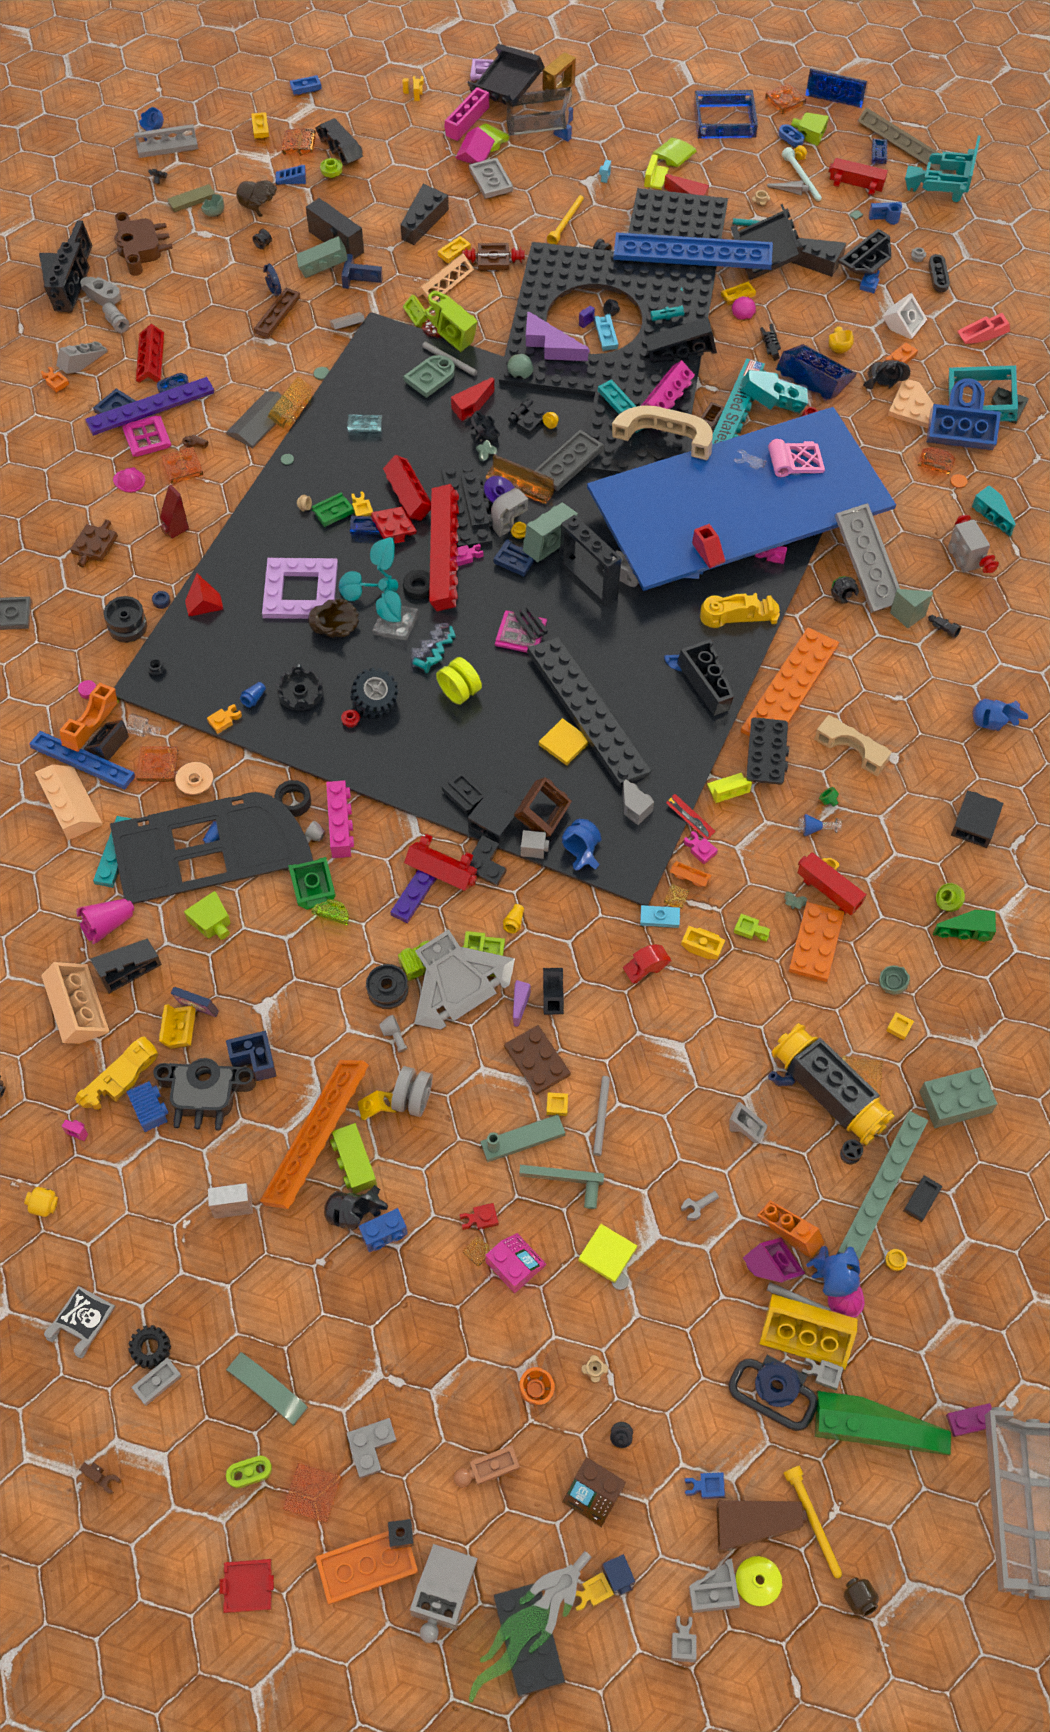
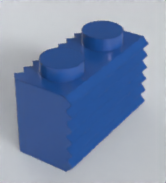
(147, 1107)

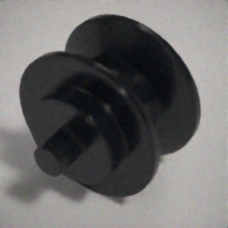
(621, 1434)

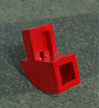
(646, 960)

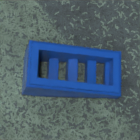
(292, 175)

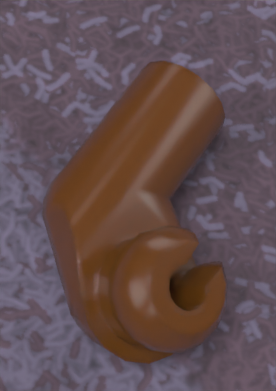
(194, 440)

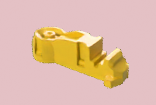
(738, 608)
(119, 1075)

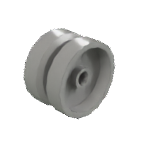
(412, 1091)

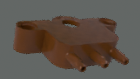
(138, 241)

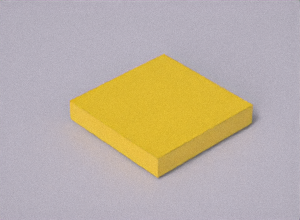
(564, 741)

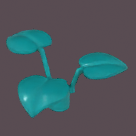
(390, 604)

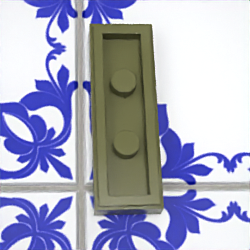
(191, 198)

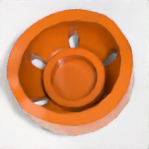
(535, 1388)

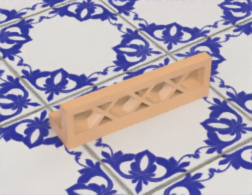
(446, 272)

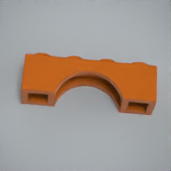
(100, 704)

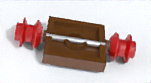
(494, 256)

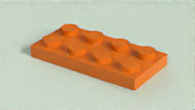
(816, 942)
(364, 1567)

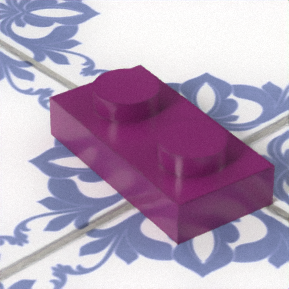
(968, 1420)

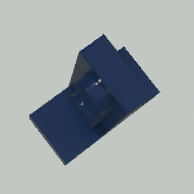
(360, 272)

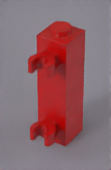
(857, 175)
(440, 865)
(831, 883)

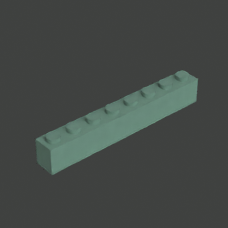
(883, 1184)

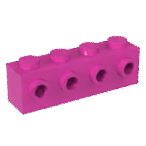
(466, 114)
(670, 387)
(339, 821)

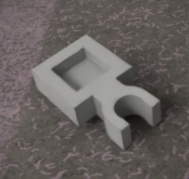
(826, 1374)
(682, 1643)

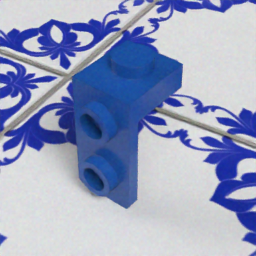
(566, 134)

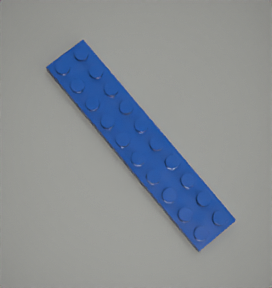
(693, 251)

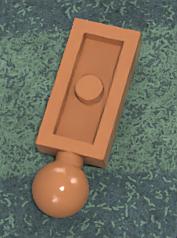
(488, 1467)

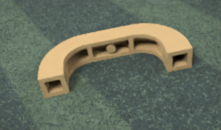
(665, 420)

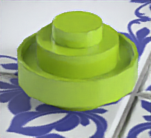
(331, 167)
(950, 897)

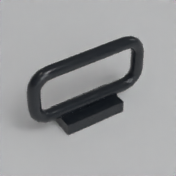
(764, 1410)

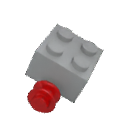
(971, 547)

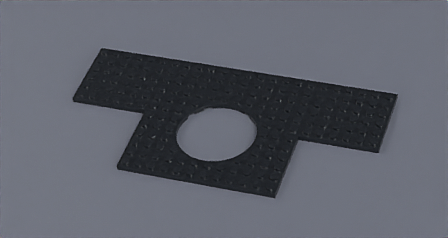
(651, 286)

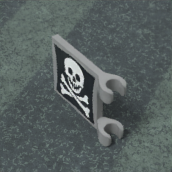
(82, 1318)

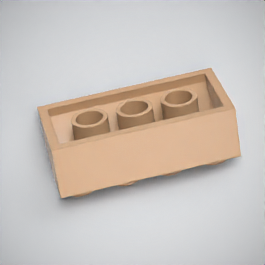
(68, 800)
(74, 1002)

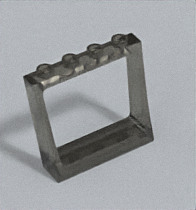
(540, 121)

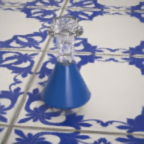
(810, 825)

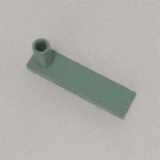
(522, 1138)
(591, 1180)

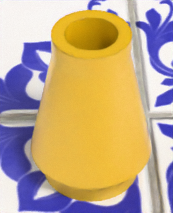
(513, 920)

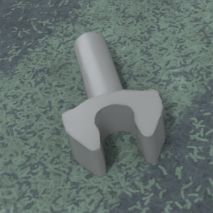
(697, 1206)

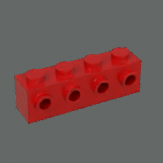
(407, 487)

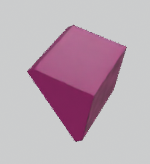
(475, 146)

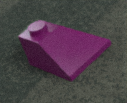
(773, 1261)

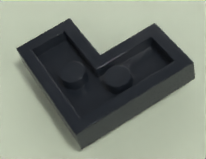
(482, 861)

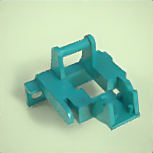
(937, 181)

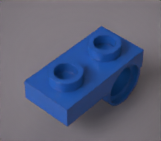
(889, 211)

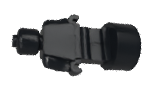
(952, 629)

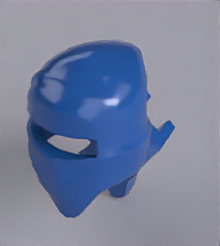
(996, 714)
(581, 841)
(833, 1269)

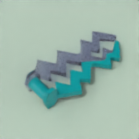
(435, 641)

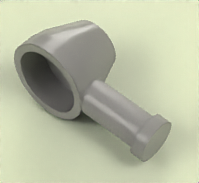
(314, 832)
(390, 1027)

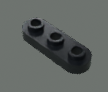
(939, 273)

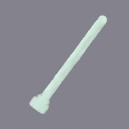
(789, 155)

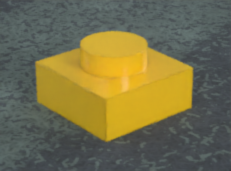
(900, 1026)
(557, 1104)

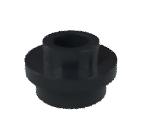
(153, 663)

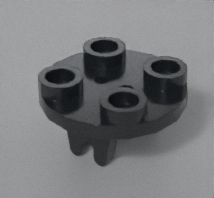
(484, 426)

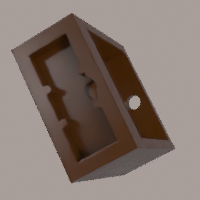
(531, 819)

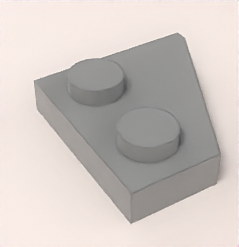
(715, 1590)

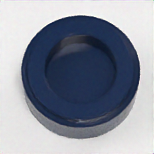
(161, 599)

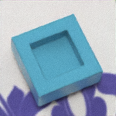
(605, 171)

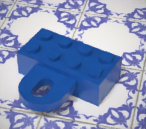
(964, 422)

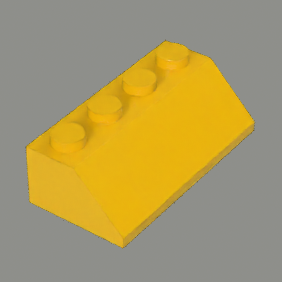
(808, 1331)

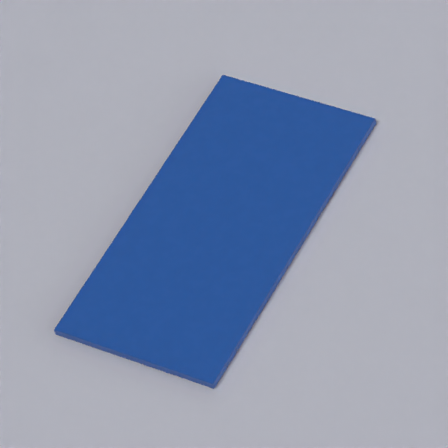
(750, 509)

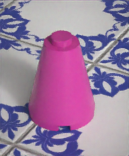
(103, 918)

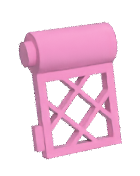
(784, 459)

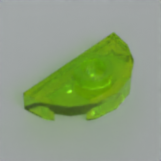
(332, 910)

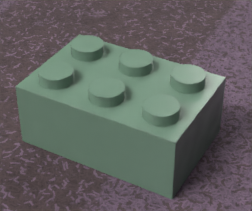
(544, 533)
(958, 1097)

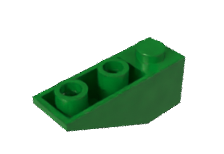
(971, 925)

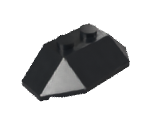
(869, 254)

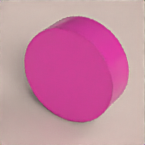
(86, 688)

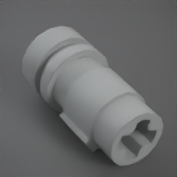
(115, 317)

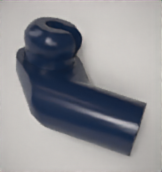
(780, 1081)

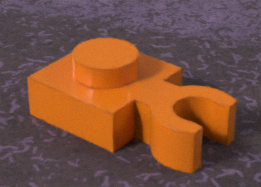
(55, 380)

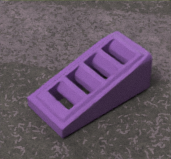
(521, 996)

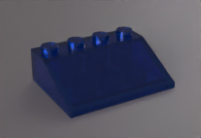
(815, 371)

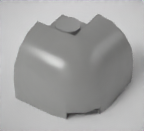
(506, 509)

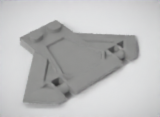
(457, 979)

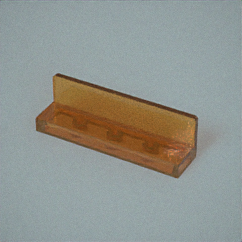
(526, 480)

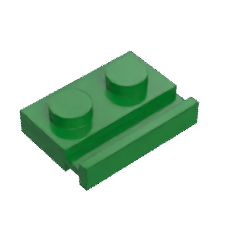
(333, 509)

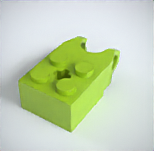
(452, 321)

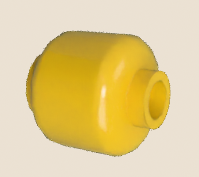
(41, 1201)

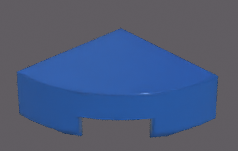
(671, 661)

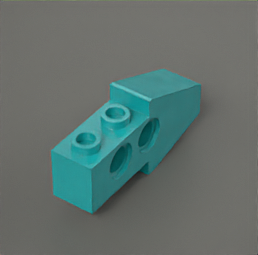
(772, 392)

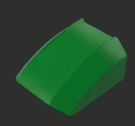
(312, 883)

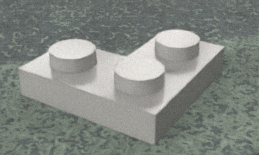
(365, 1441)

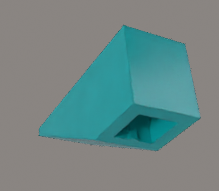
(994, 508)

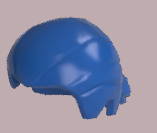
(151, 119)

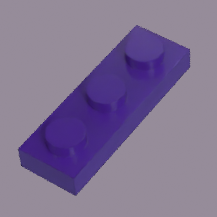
(412, 896)

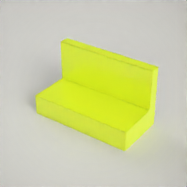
(655, 174)
(729, 787)

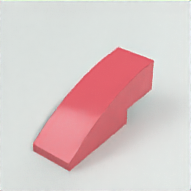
(985, 329)

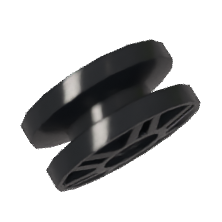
(387, 975)

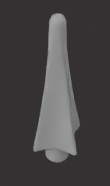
(794, 187)

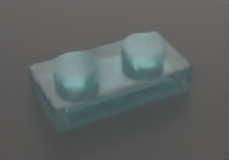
(364, 423)

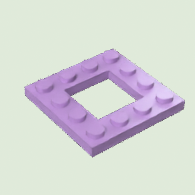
(277, 568)

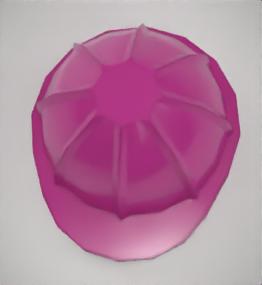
(129, 480)
(849, 1305)

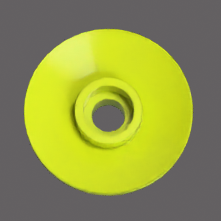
(749, 1589)

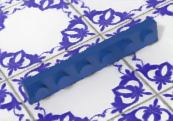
(83, 760)

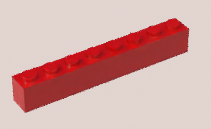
(443, 547)

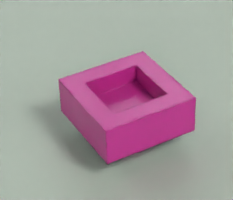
(75, 1129)

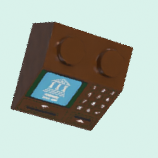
(594, 1492)

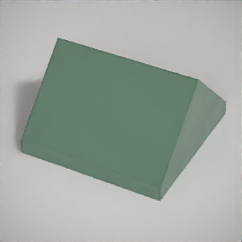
(910, 605)

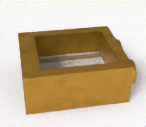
(559, 72)

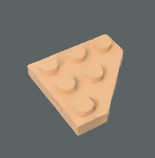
(912, 404)

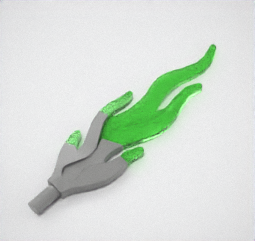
(533, 1619)

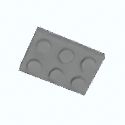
(491, 178)

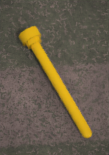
(554, 236)
(795, 1478)

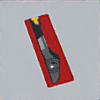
(690, 817)

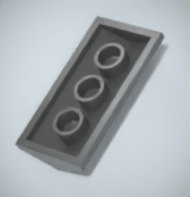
(254, 422)

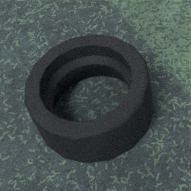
(297, 786)

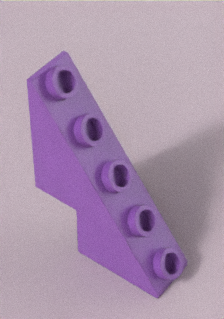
(556, 343)

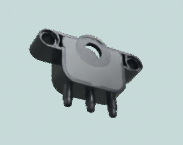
(203, 1098)

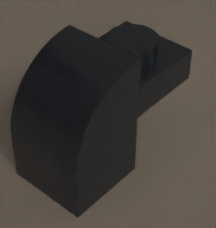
(553, 991)

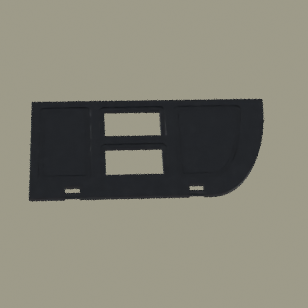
(253, 836)

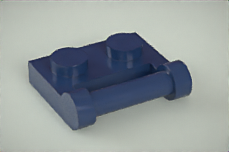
(512, 560)

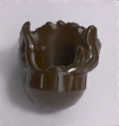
(253, 194)
(334, 618)

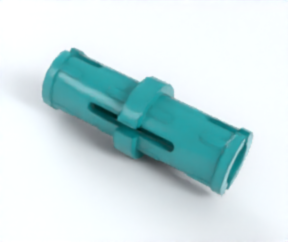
(667, 313)

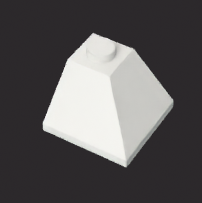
(905, 317)

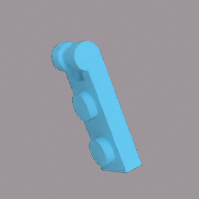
(606, 332)

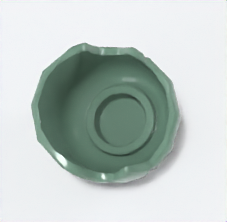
(214, 206)
(520, 365)
(894, 980)

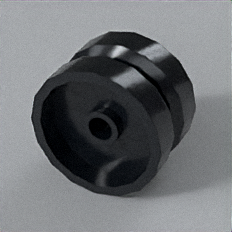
(125, 619)

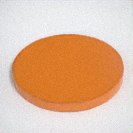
(958, 481)

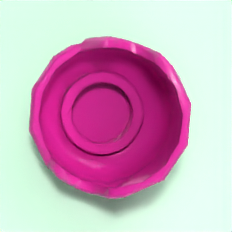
(743, 308)

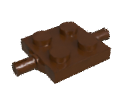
(94, 543)

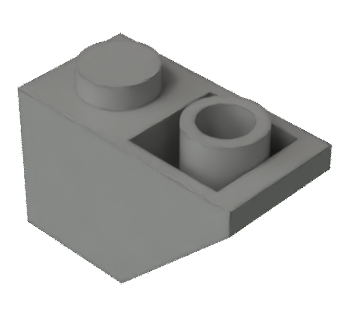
(636, 803)

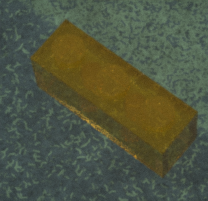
(291, 403)

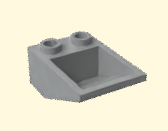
(444, 1588)

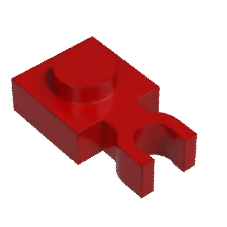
(483, 1216)

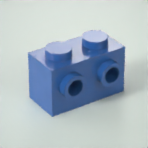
(383, 1230)

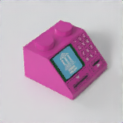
(514, 1262)

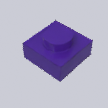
(586, 316)

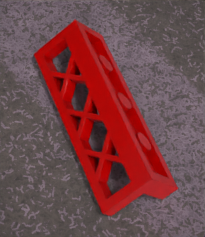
(150, 354)

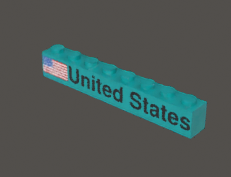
(736, 407)

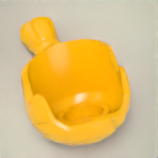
(841, 340)

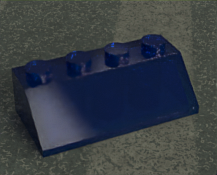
(836, 88)

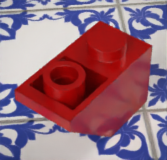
(708, 545)

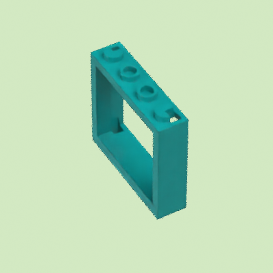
(989, 373)

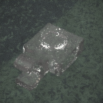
(755, 462)
(139, 726)

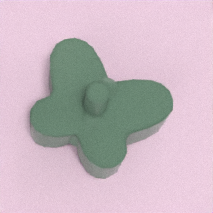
(485, 450)
(794, 901)

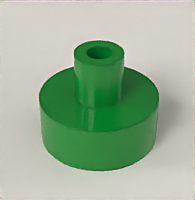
(829, 796)

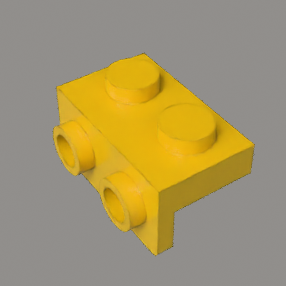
(177, 1026)

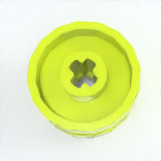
(458, 680)

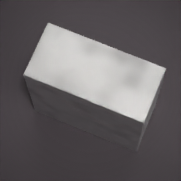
(230, 1200)

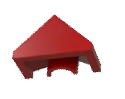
(202, 598)

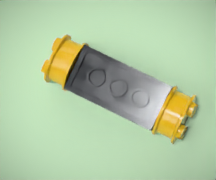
(833, 1083)

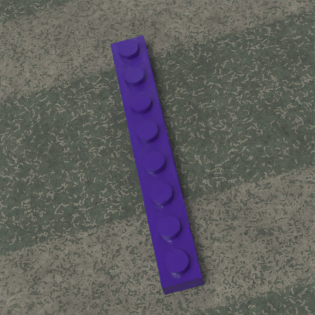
(149, 406)

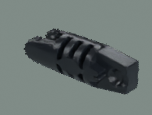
(771, 341)

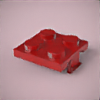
(393, 523)
(247, 1586)

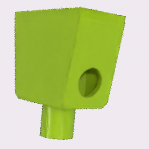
(812, 127)
(209, 917)

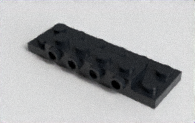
(472, 508)

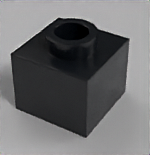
(400, 1542)

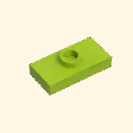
(415, 311)

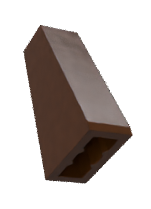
(755, 1521)

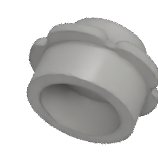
(918, 254)

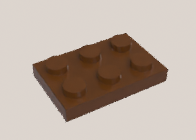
(537, 1060)

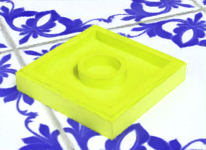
(607, 1253)

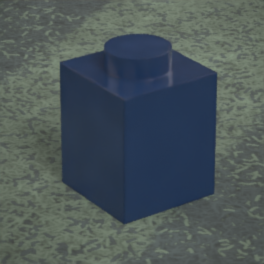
(619, 1575)

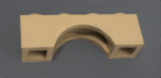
(834, 733)

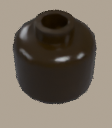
(861, 1596)

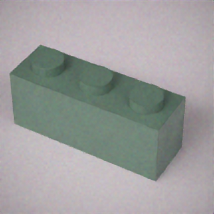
(321, 257)

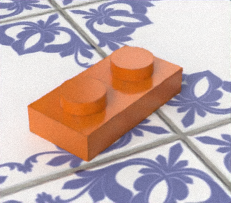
(903, 353)
(683, 872)

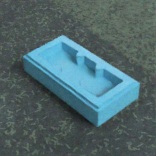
(660, 916)

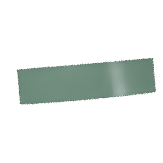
(267, 1388)

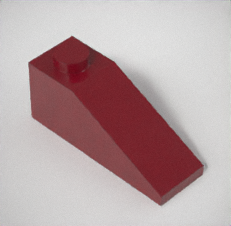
(173, 514)

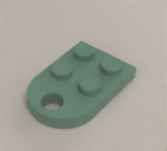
(430, 374)

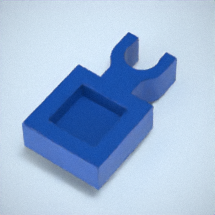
(870, 282)
(710, 1486)

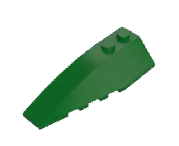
(871, 1423)

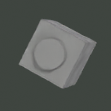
(534, 844)

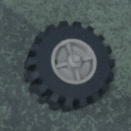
(374, 692)

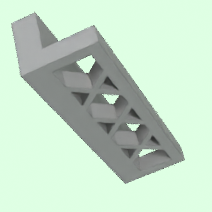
(166, 144)

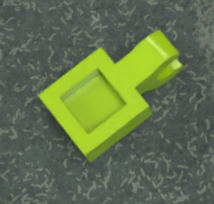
(749, 927)

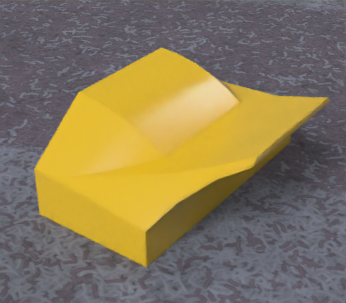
(702, 943)

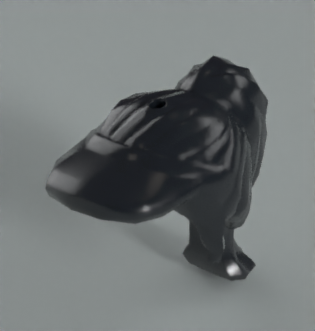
(887, 373)

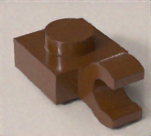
(95, 1472)

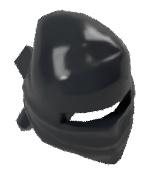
(349, 1208)

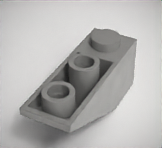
(77, 357)

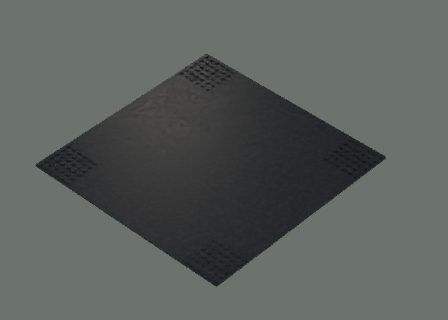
(497, 730)

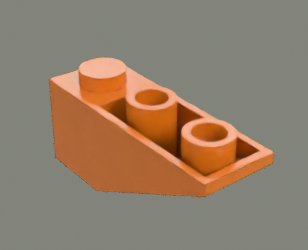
(792, 1228)

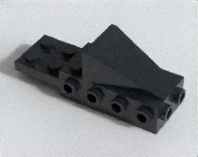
(66, 269)

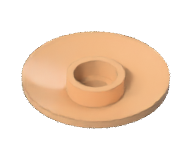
(194, 772)

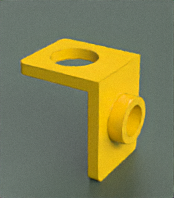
(374, 1103)

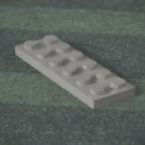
(868, 556)

